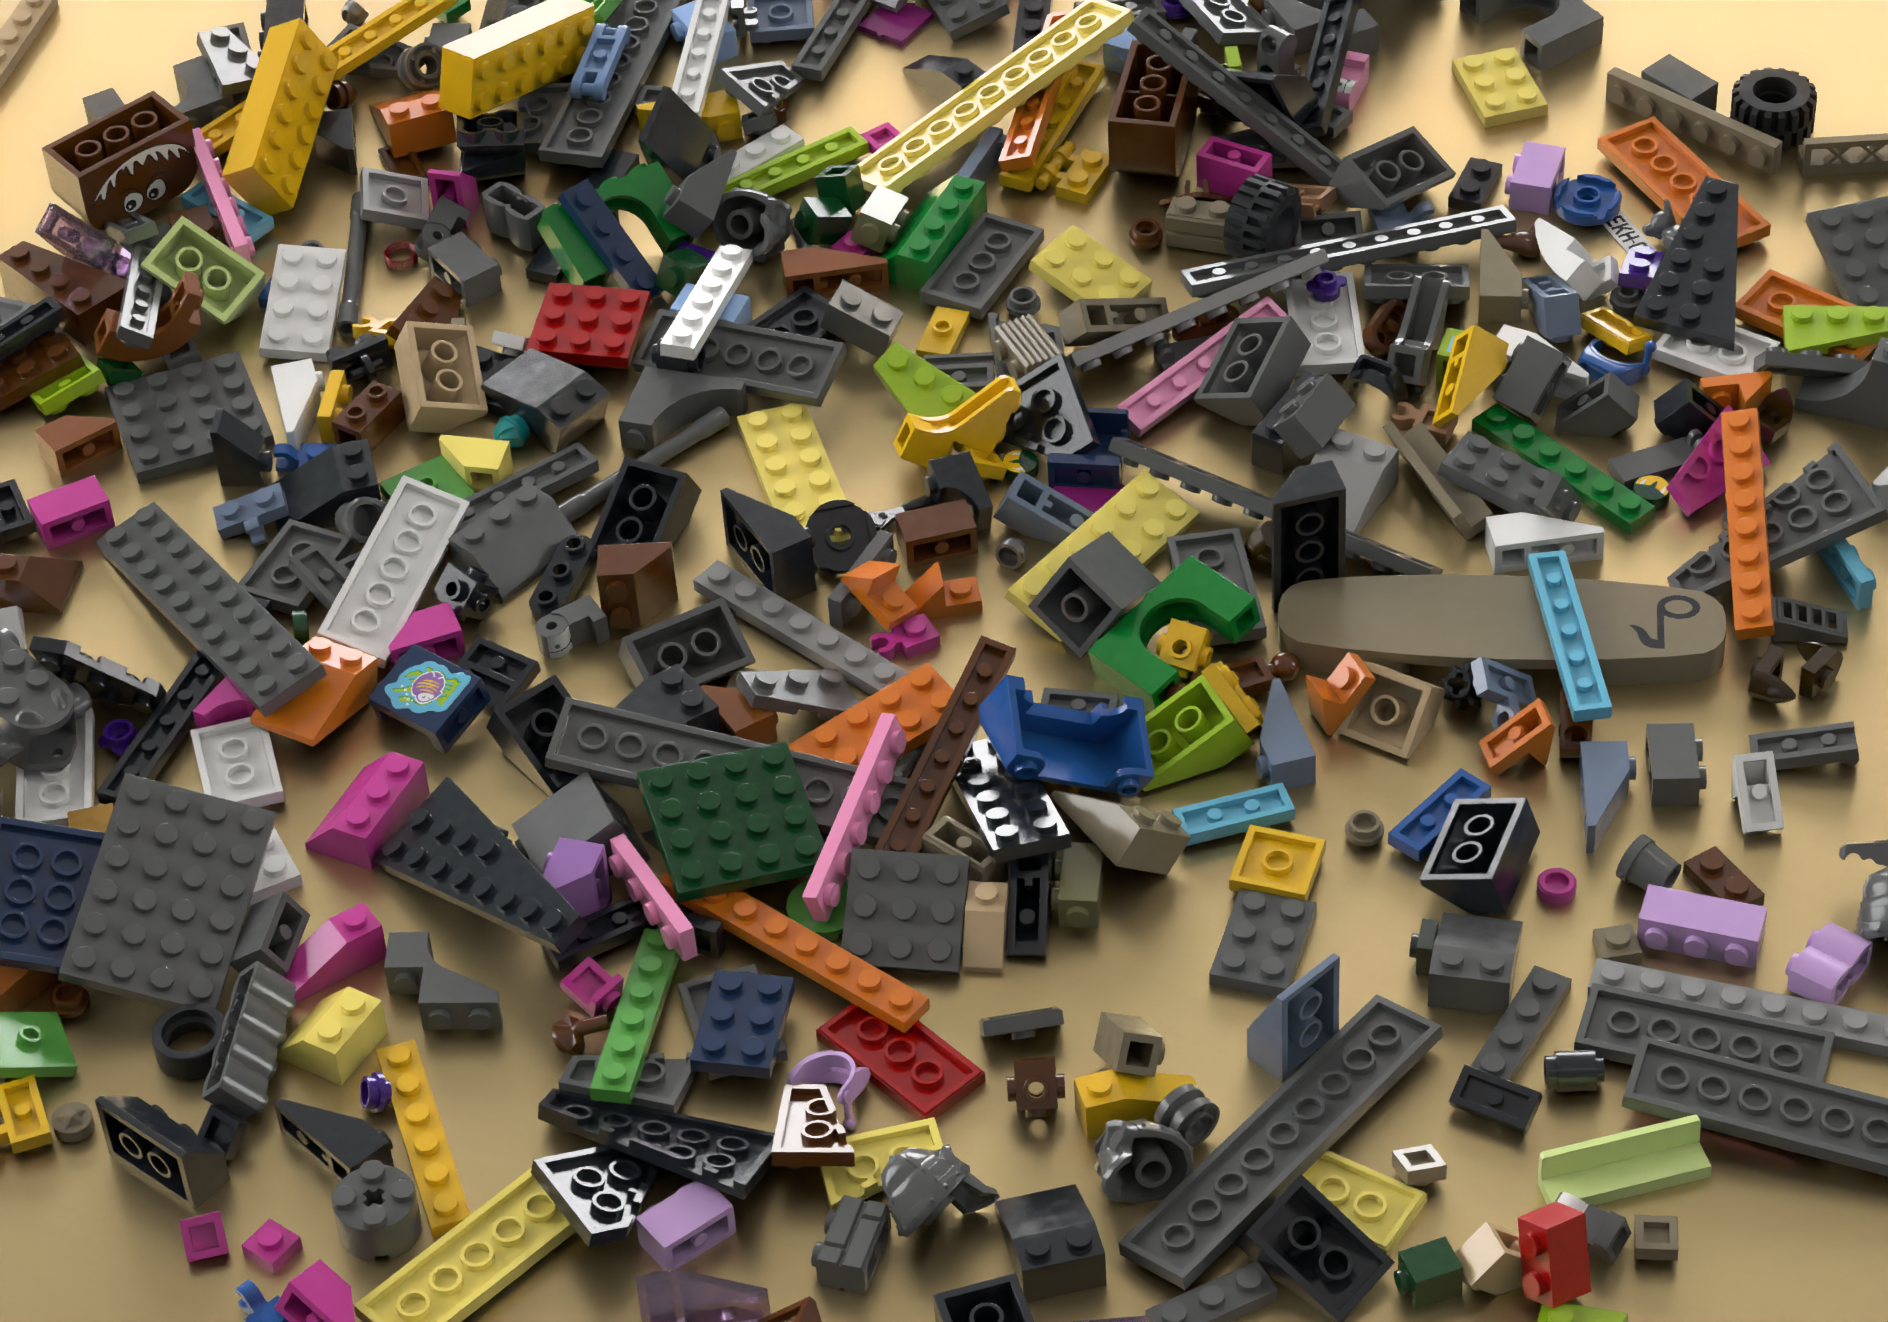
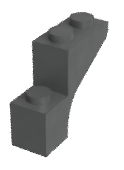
(1303, 23)
(1420, 329)
(444, 996)

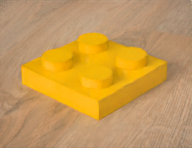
(1277, 863)

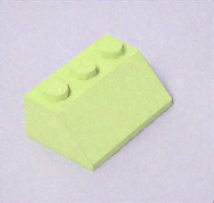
(224, 276)

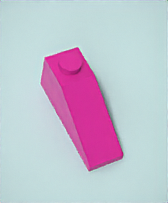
(337, 951)

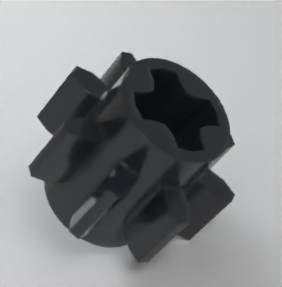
(1455, 689)

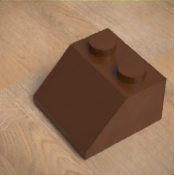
(635, 582)

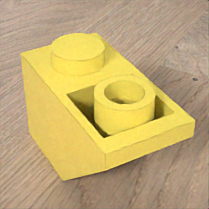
(477, 459)

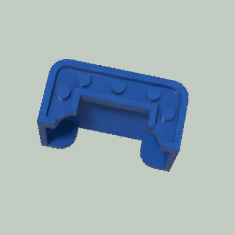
(1066, 745)

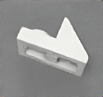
(1757, 792)

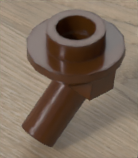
(570, 1032)

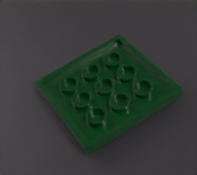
(731, 821)

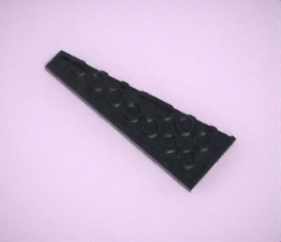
(469, 862)

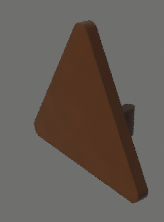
(1202, 196)

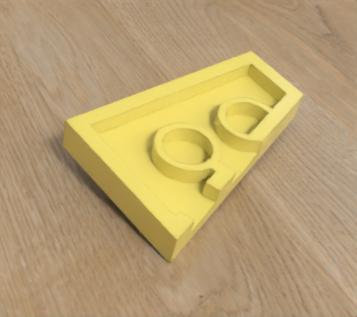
(872, 1155)

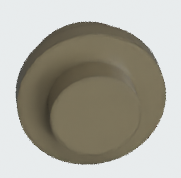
(1364, 828)

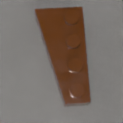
(80, 289)

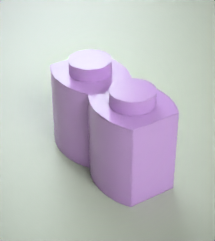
(1828, 964)

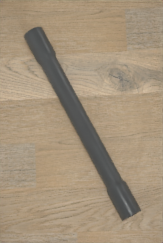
(349, 307)
(699, 430)

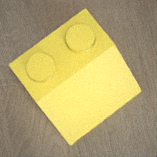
(336, 1035)

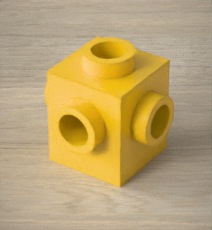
(1182, 636)

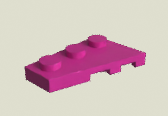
(1702, 474)

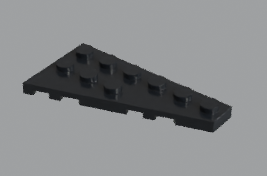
(1697, 276)
(697, 1148)

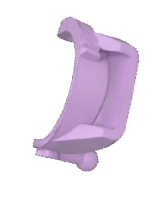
(833, 1068)

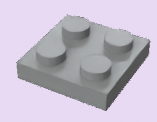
(393, 198)

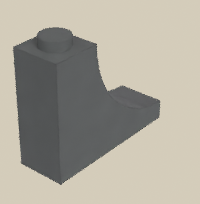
(1853, 397)
(672, 399)

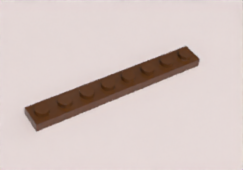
(946, 748)

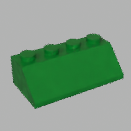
(934, 230)

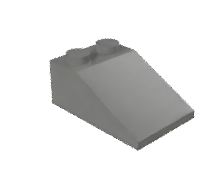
(1367, 471)

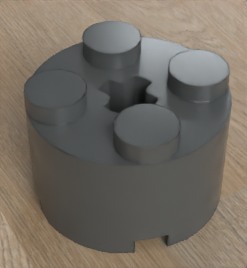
(377, 1211)

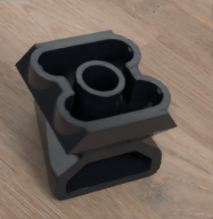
(492, 145)

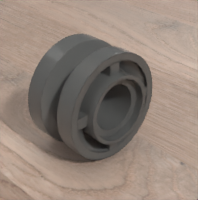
(409, 69)
(1188, 1113)

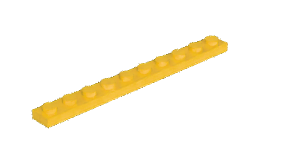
(351, 51)

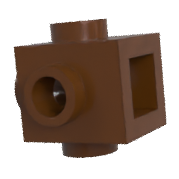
(1035, 1070)

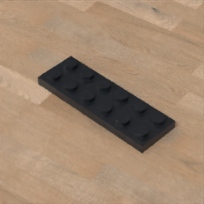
(1008, 812)

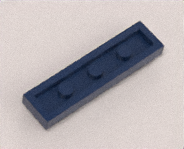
(608, 238)

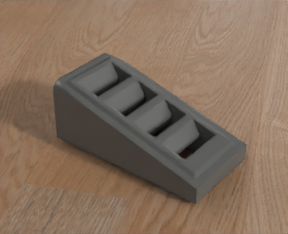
(1796, 620)

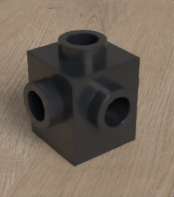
(466, 591)

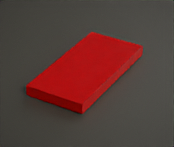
(909, 1067)

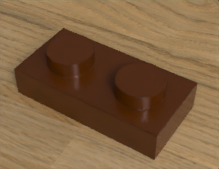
(1721, 878)

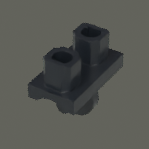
(363, 359)

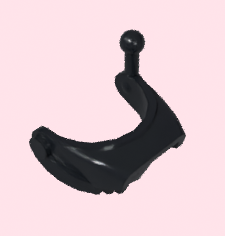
(1373, 372)

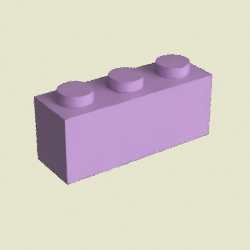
(1701, 926)

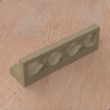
(1843, 154)
(1424, 457)

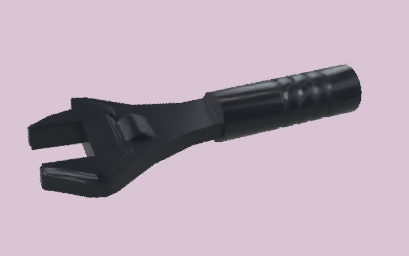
(885, 517)

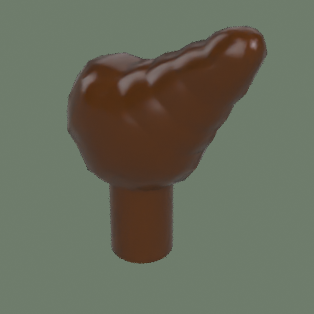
(1521, 242)

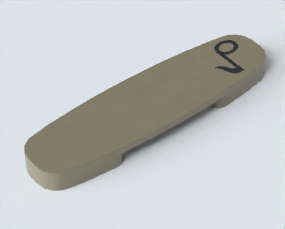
(1447, 619)

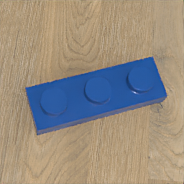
(1421, 828)

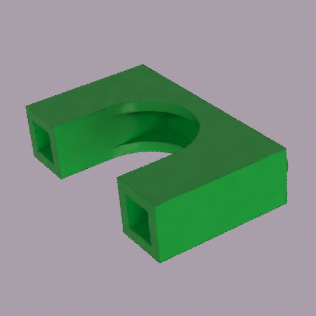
(639, 193)
(1188, 593)

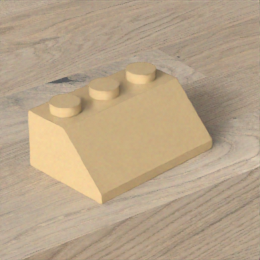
(439, 376)

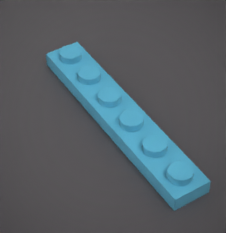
(1569, 636)

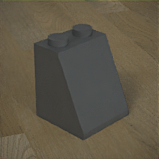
(1092, 592)
(575, 812)

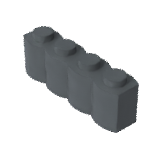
(250, 1041)

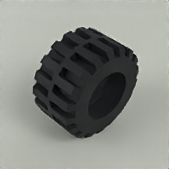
(1776, 104)
(1262, 217)

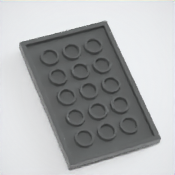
(167, 895)

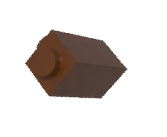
(370, 415)

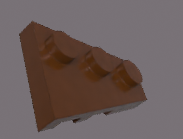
(433, 304)

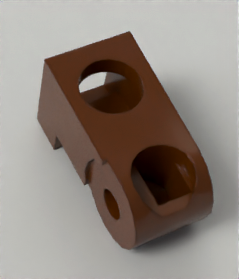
(1571, 732)

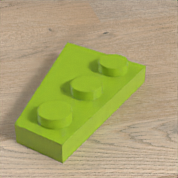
(1832, 326)

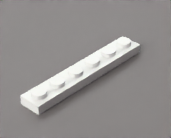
(700, 52)
(706, 302)

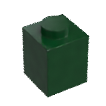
(844, 183)
(822, 220)
(680, 268)
(1429, 1273)

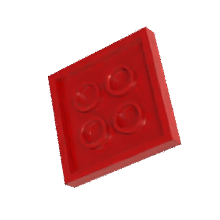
(590, 324)

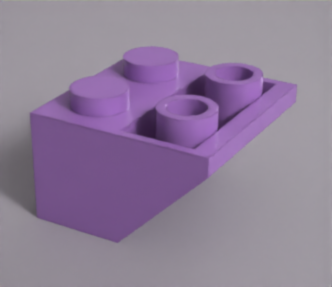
(580, 874)

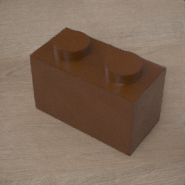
(936, 533)

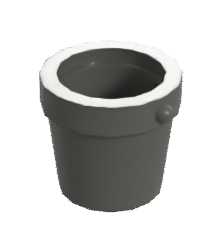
(359, 517)
(1647, 864)

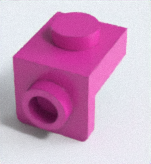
(593, 987)

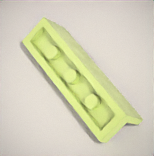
(1625, 1163)

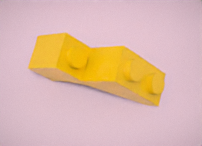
(975, 423)

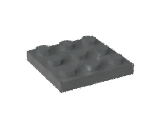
(906, 910)

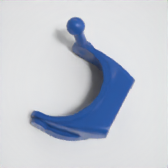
(1598, 365)

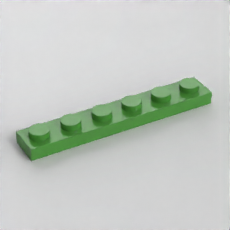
(635, 1020)

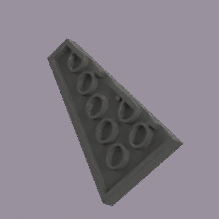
(1802, 518)

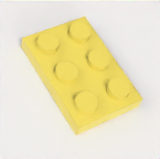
(1499, 87)
(1087, 269)

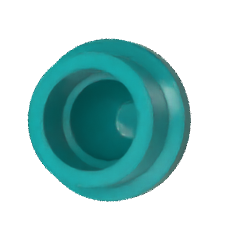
(512, 429)

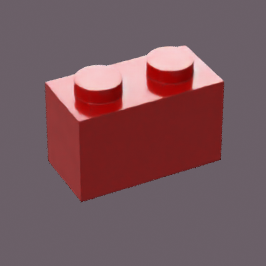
(1554, 1254)

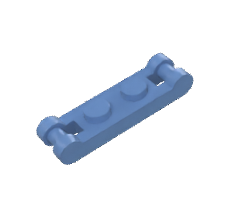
(599, 61)

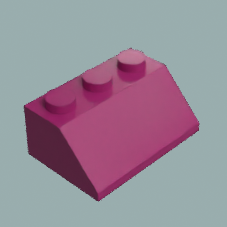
(371, 810)

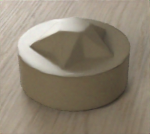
(73, 1122)

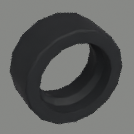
(180, 1021)

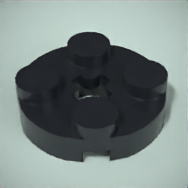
(851, 520)

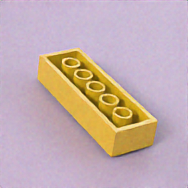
(514, 56)
(280, 117)

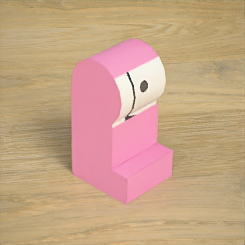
(1353, 79)

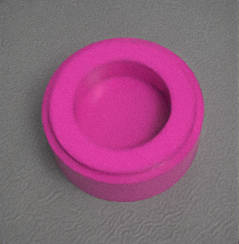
(1556, 886)

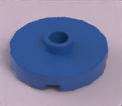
(1587, 200)

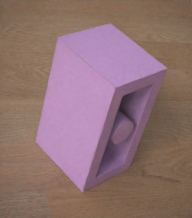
(1535, 177)
(685, 1225)

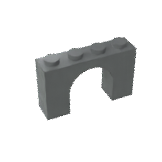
(1566, 33)
(194, 83)

